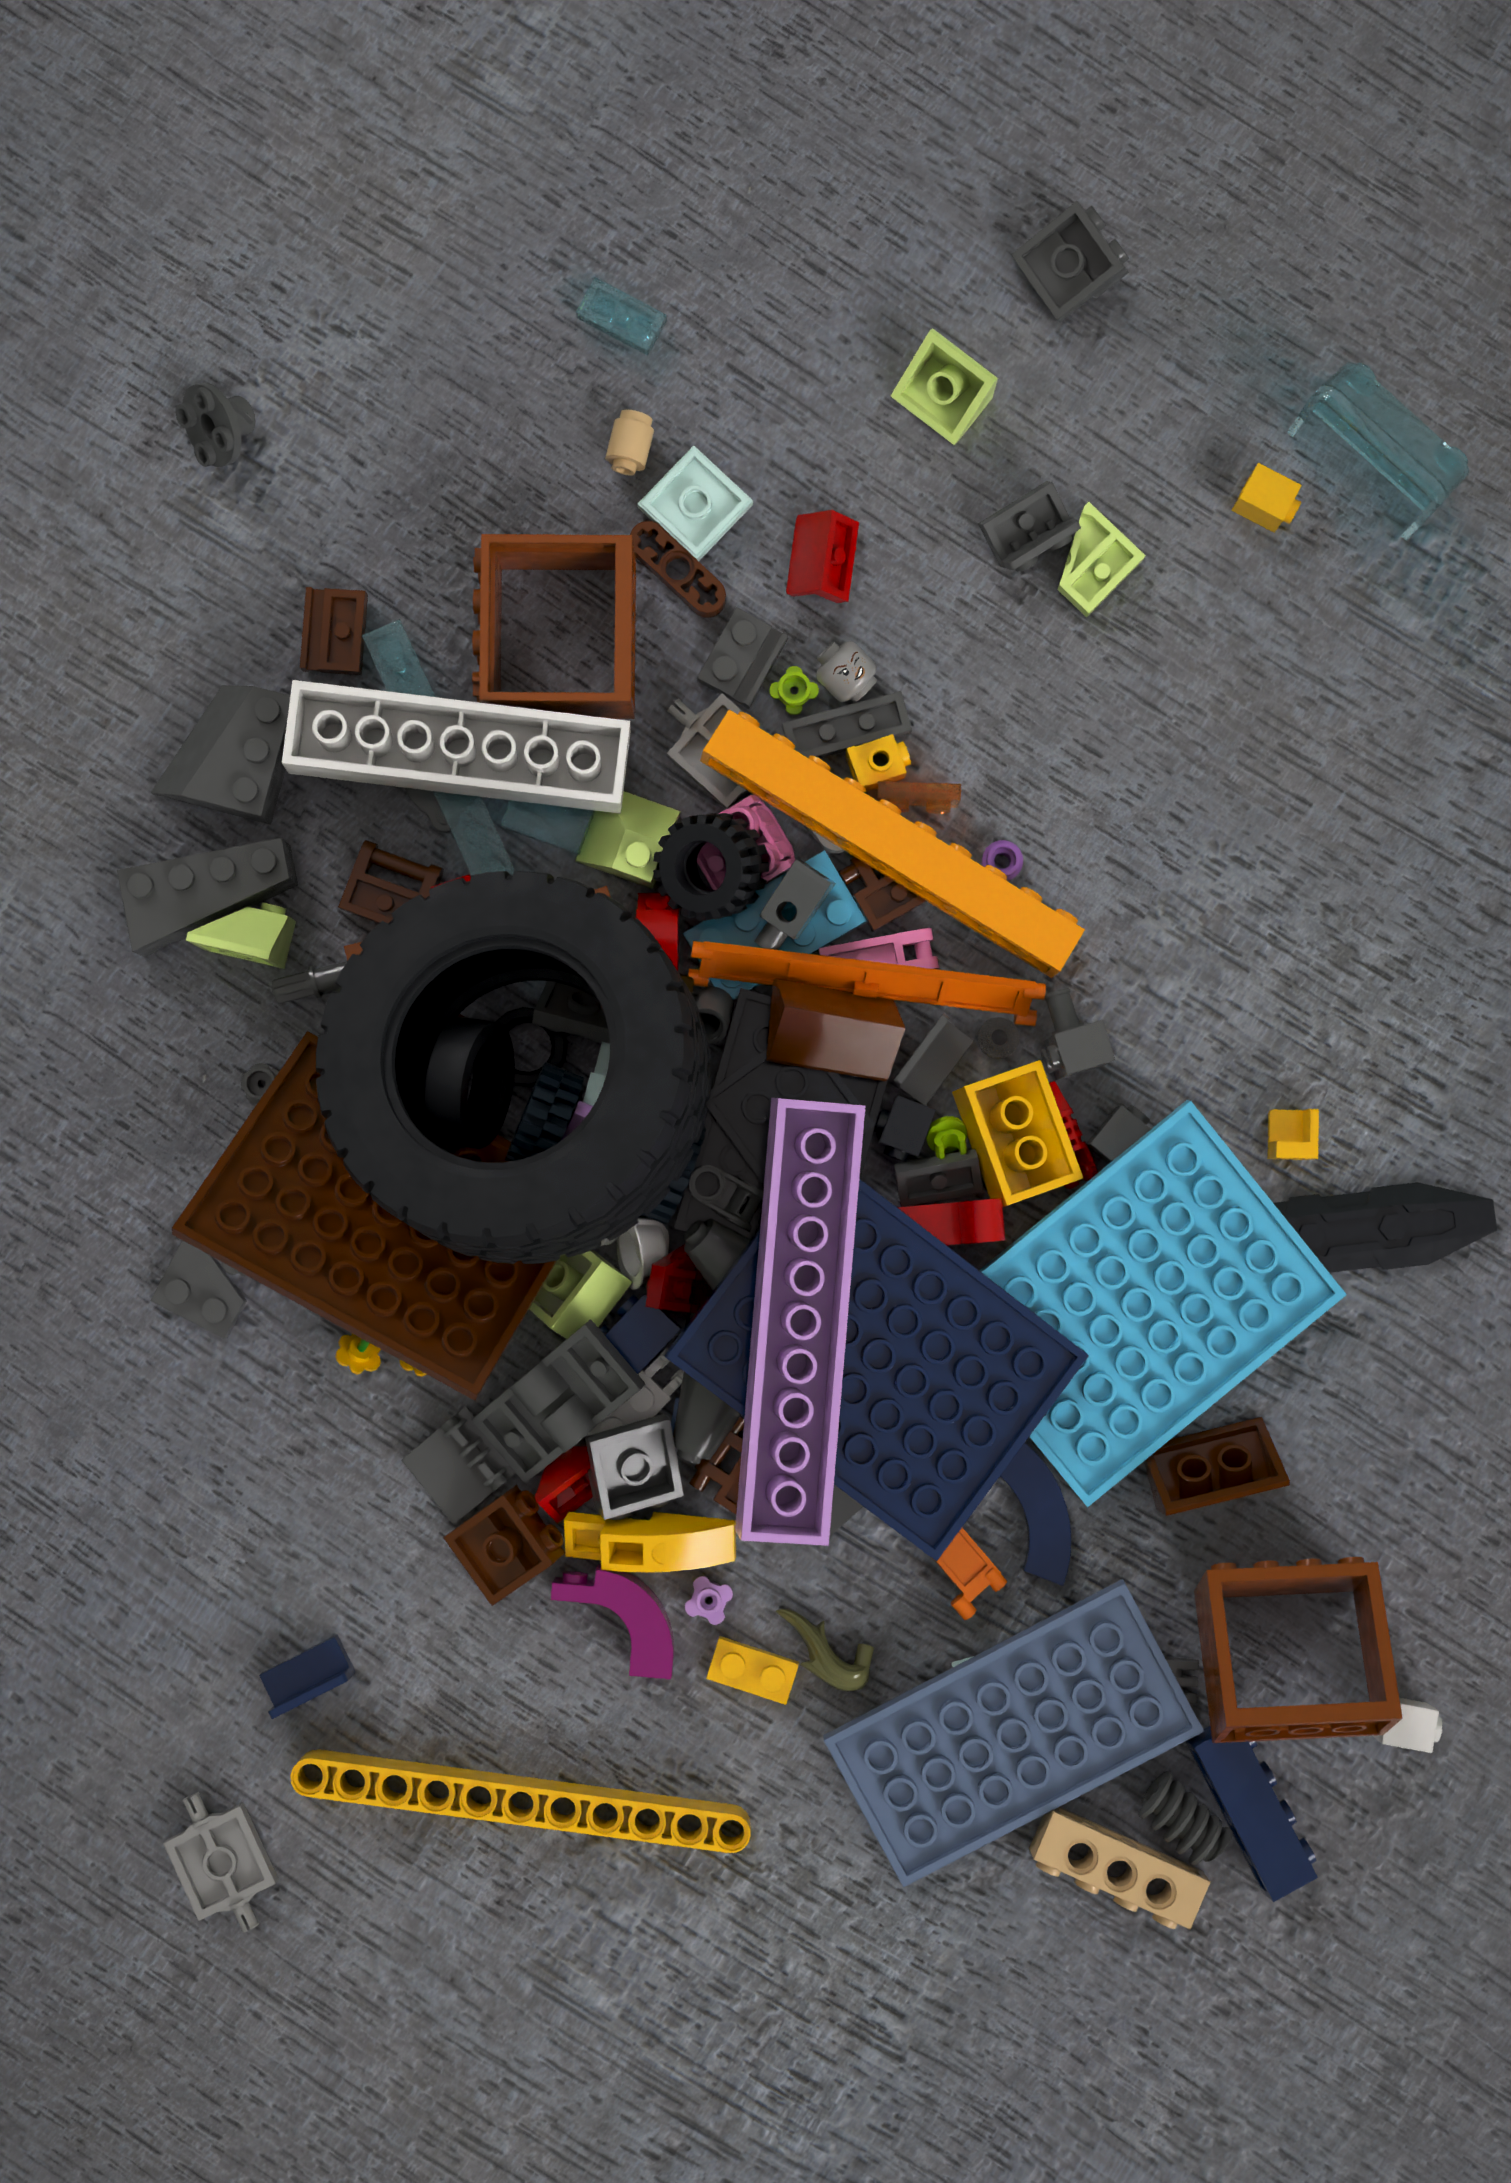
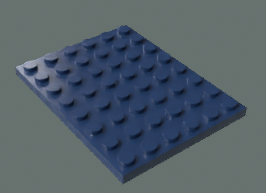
(935, 1372)

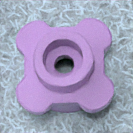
(703, 1589)

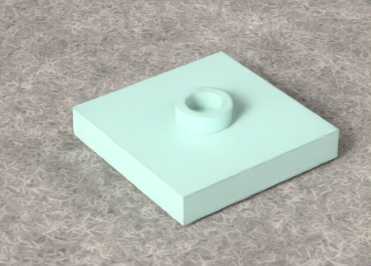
(695, 503)

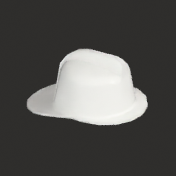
(641, 1248)

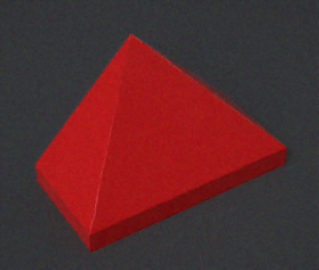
(565, 1484)

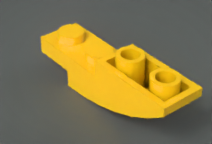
(653, 1545)

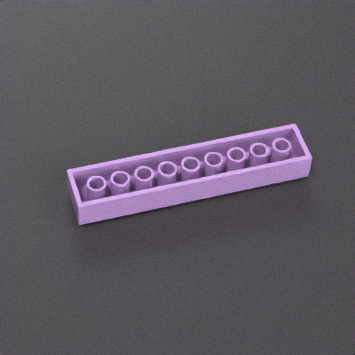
(799, 1322)

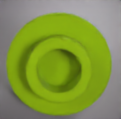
(947, 1136)

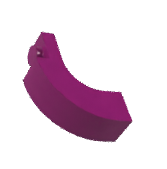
(638, 1608)

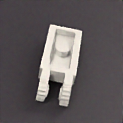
(645, 1402)

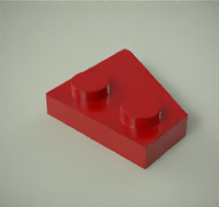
(671, 1282)

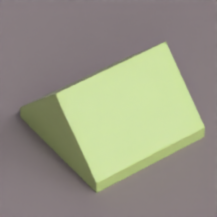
(945, 387)

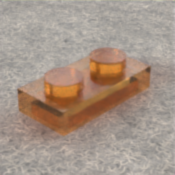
(936, 797)

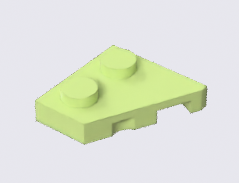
(1096, 561)

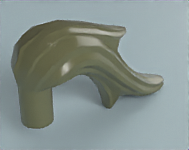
(824, 1661)

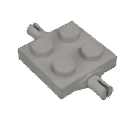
(689, 748)
(221, 1861)

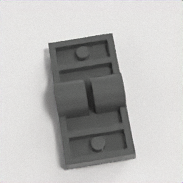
(558, 1401)

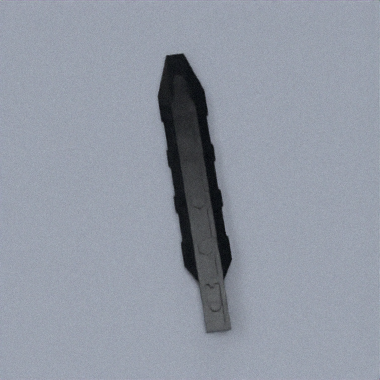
(1388, 1225)

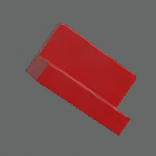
(823, 555)

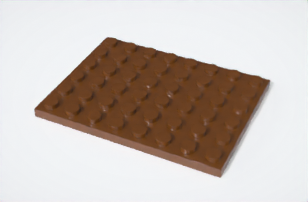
(307, 1230)

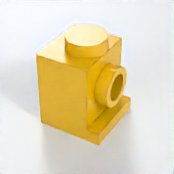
(867, 772)

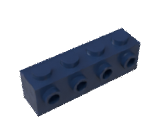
(1255, 1814)

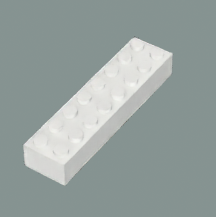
(456, 746)

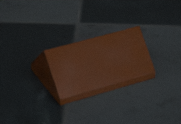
(833, 1030)
(1214, 1467)

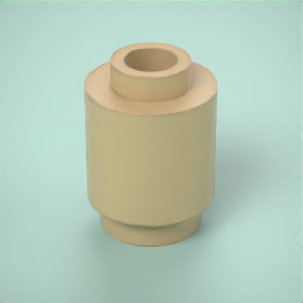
(630, 442)

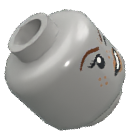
(846, 671)

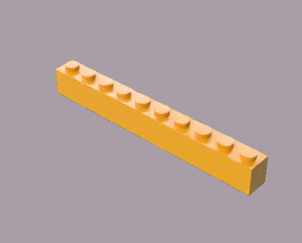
(892, 843)

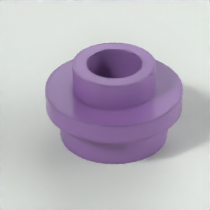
(1007, 849)

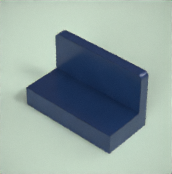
(307, 1675)

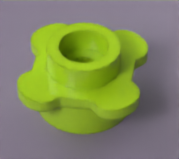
(794, 678)

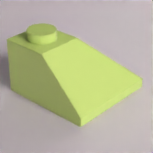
(627, 841)
(249, 935)

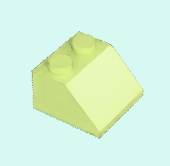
(579, 1291)

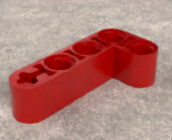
(961, 1221)

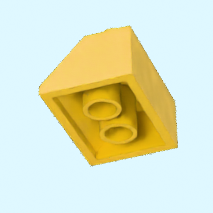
(1017, 1134)

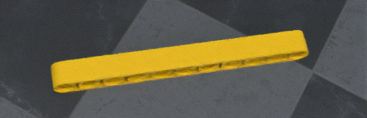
(502, 1810)

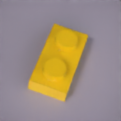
(752, 1670)

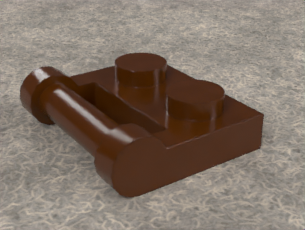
(378, 898)

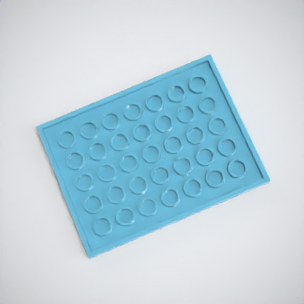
(1170, 1285)

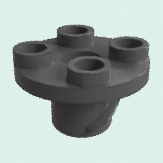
(215, 423)

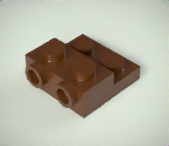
(506, 1544)

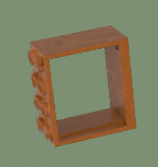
(555, 553)
(1297, 1721)

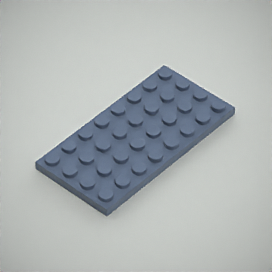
(1013, 1733)

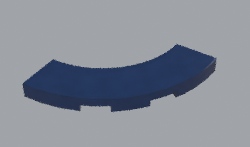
(1045, 1515)

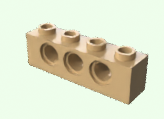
(1173, 1906)

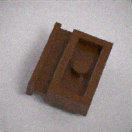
(333, 631)

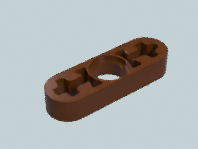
(706, 582)

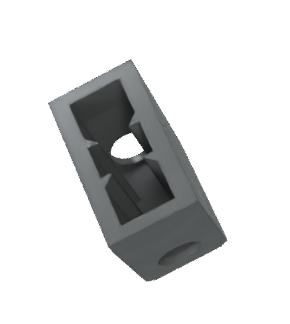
(804, 889)

